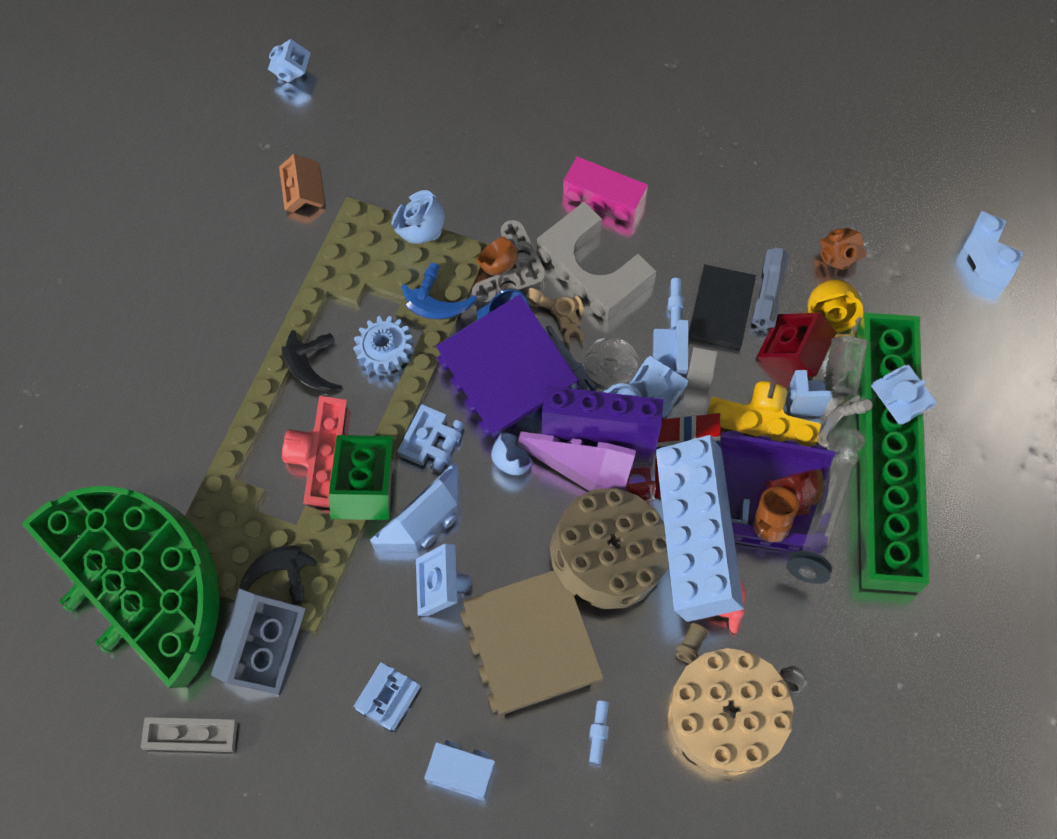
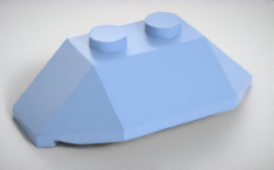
(423, 517)

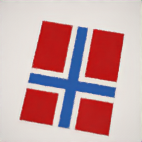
(685, 429)

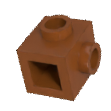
(842, 248)

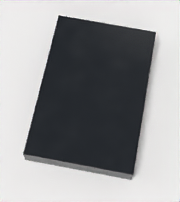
(722, 306)

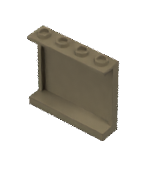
(530, 642)

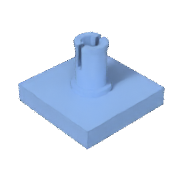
(438, 580)

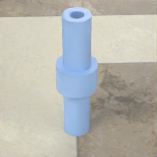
(675, 302)
(599, 732)

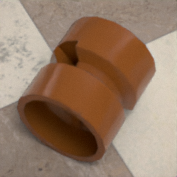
(775, 514)

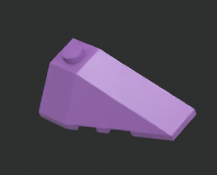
(588, 466)

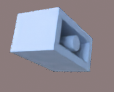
(460, 770)

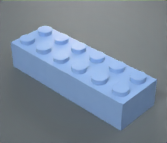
(698, 529)

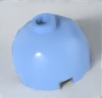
(420, 219)

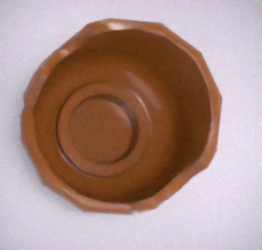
(498, 256)

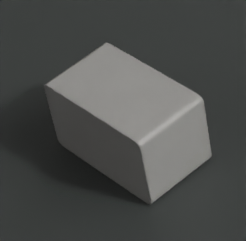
(701, 369)

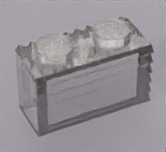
(845, 365)

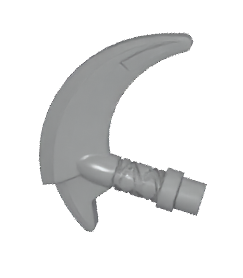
(850, 407)

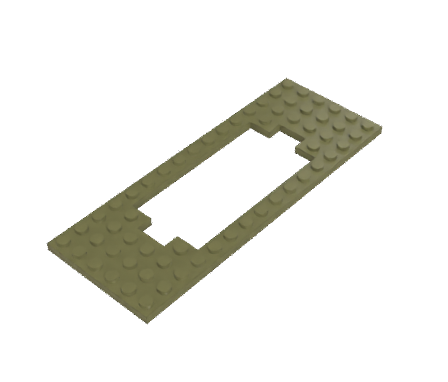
(355, 256)

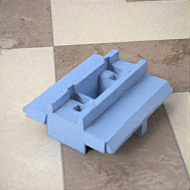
(659, 382)
(904, 394)
(387, 696)

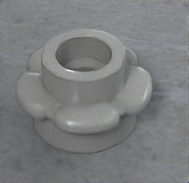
(794, 678)

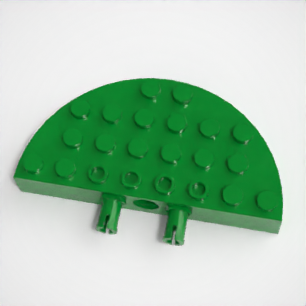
(139, 569)

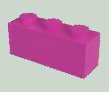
(605, 189)

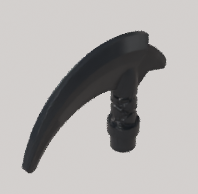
(296, 360)
(281, 558)

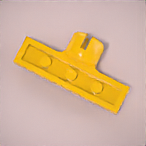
(765, 417)

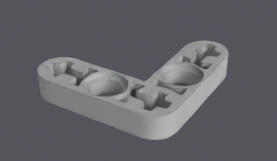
(519, 274)

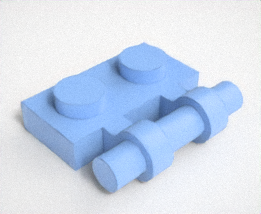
(423, 434)

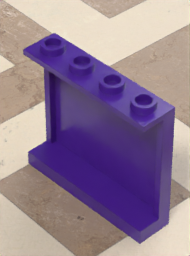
(504, 365)
(603, 418)
(758, 459)

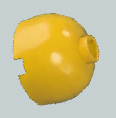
(837, 303)

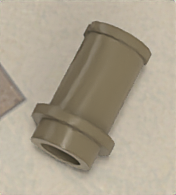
(688, 649)

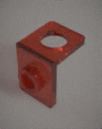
(643, 489)

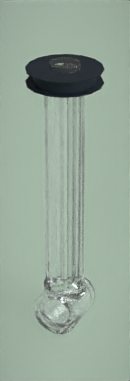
(810, 563)

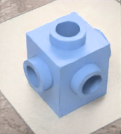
(288, 60)

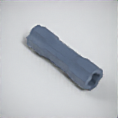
(767, 304)

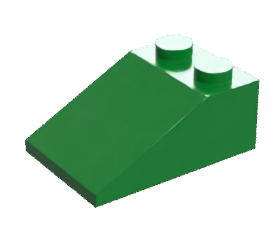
(361, 477)

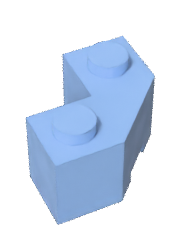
(992, 259)

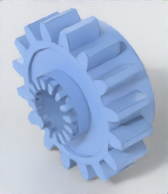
(390, 357)

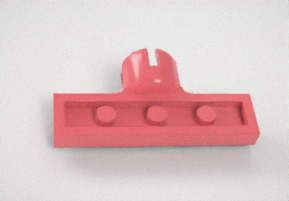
(316, 449)

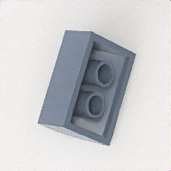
(258, 642)

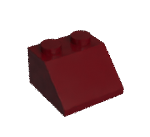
(797, 343)

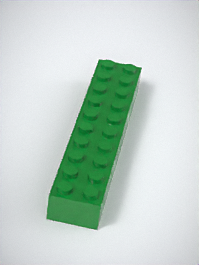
(892, 464)

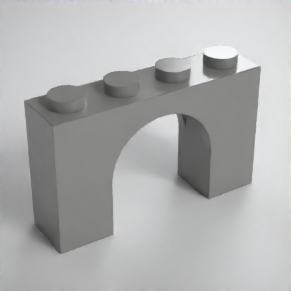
(604, 293)

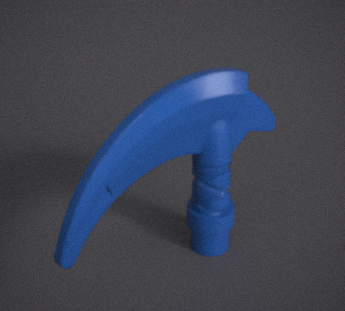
(425, 306)

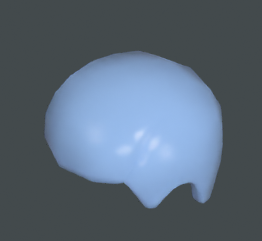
(510, 457)

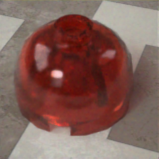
(805, 485)

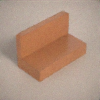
(301, 183)

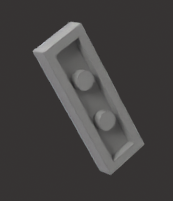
(189, 734)

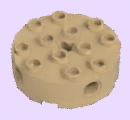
(748, 687)

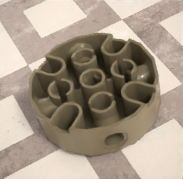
(609, 548)

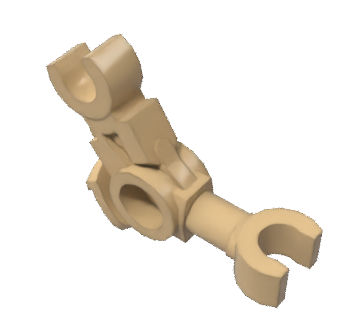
(564, 310)

